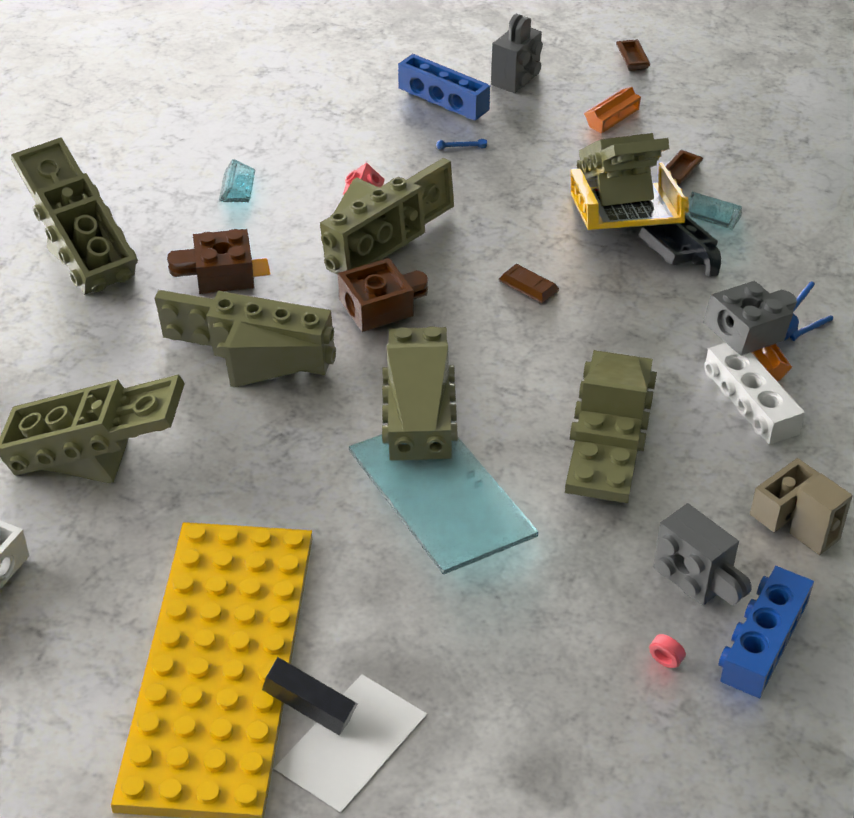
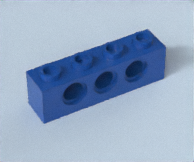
(444, 86)
(765, 632)

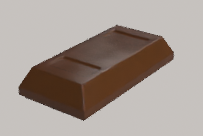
(633, 54)
(683, 165)
(529, 283)

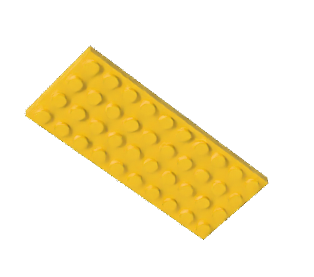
(201, 720)

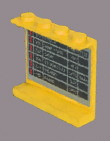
(666, 208)

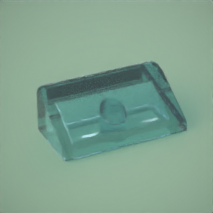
(237, 182)
(713, 211)

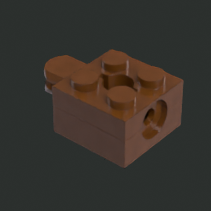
(218, 259)
(380, 293)

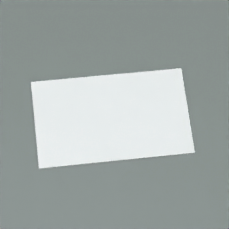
(341, 765)

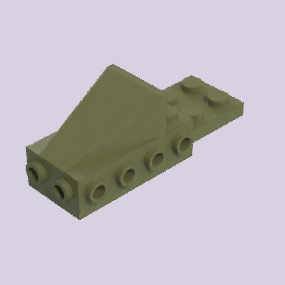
(622, 167)
(75, 217)
(382, 219)
(253, 333)
(418, 395)
(610, 425)
(87, 428)

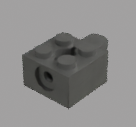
(516, 55)
(750, 316)
(700, 557)

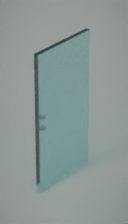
(446, 503)

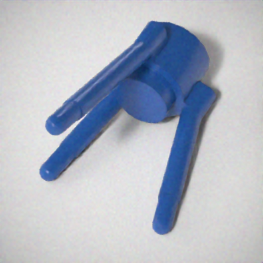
(793, 331)

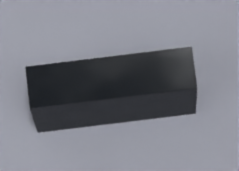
(309, 696)

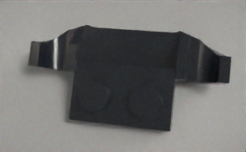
(684, 244)

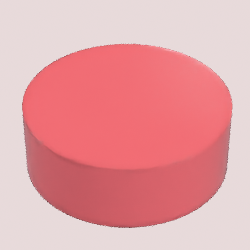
(667, 651)

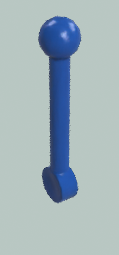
(481, 143)

